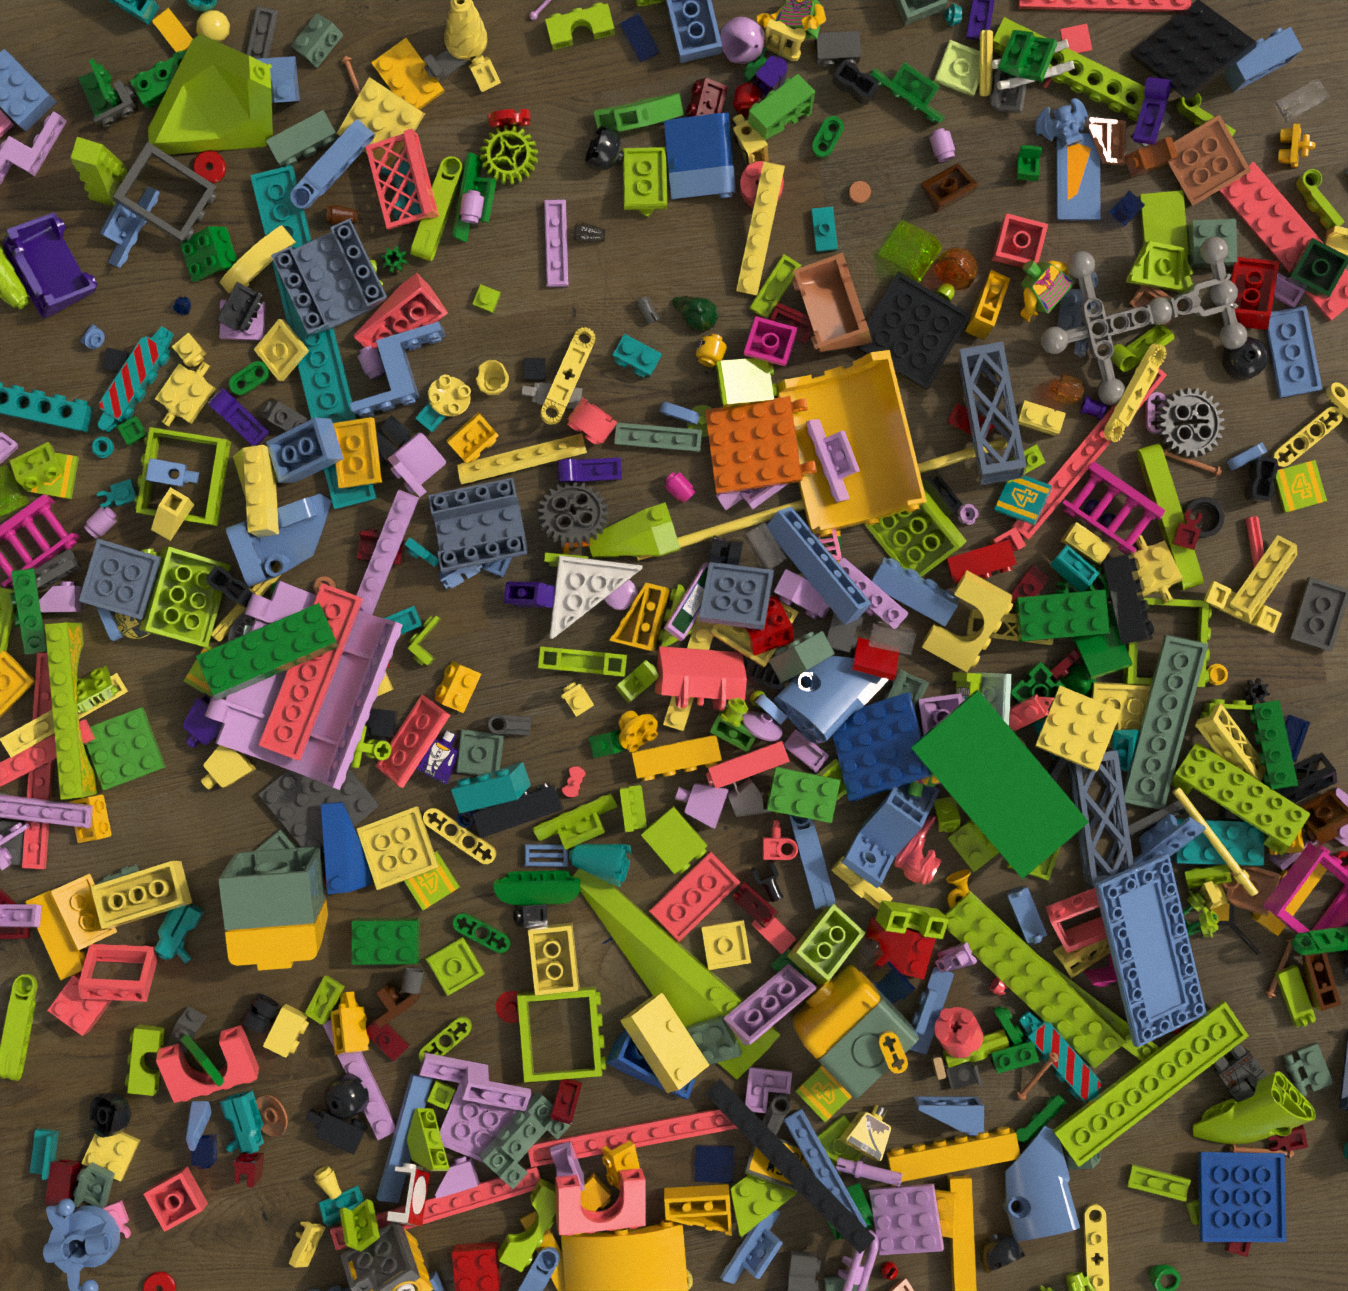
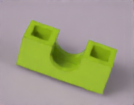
(596, 18)
(899, 916)
(143, 1079)

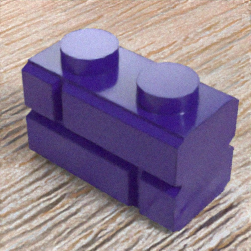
(771, 75)
(529, 594)

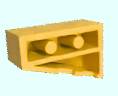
(644, 619)
(700, 1206)

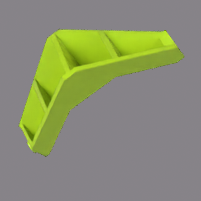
(214, 102)

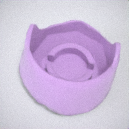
(622, 596)

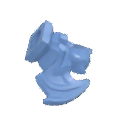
(1066, 124)

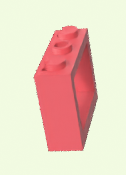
(1080, 935)
(117, 989)

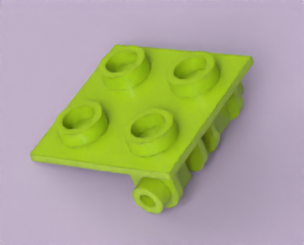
(94, 685)

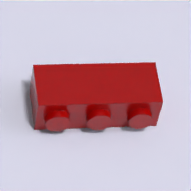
(982, 561)

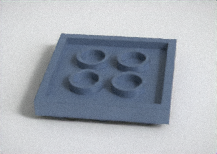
(120, 579)
(736, 595)

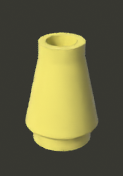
(327, 1181)

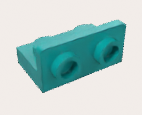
(637, 356)

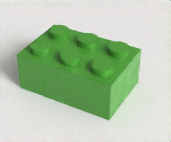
(803, 794)

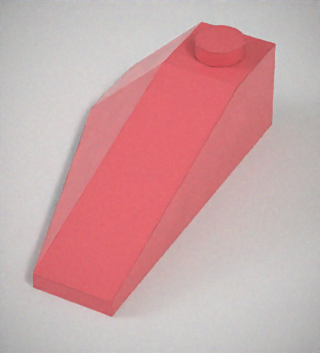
(407, 308)

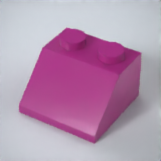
(770, 341)

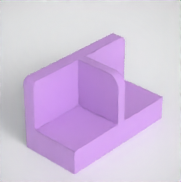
(567, 1162)

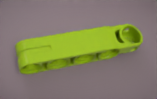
(444, 191)
(18, 1027)

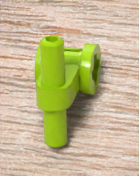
(370, 749)

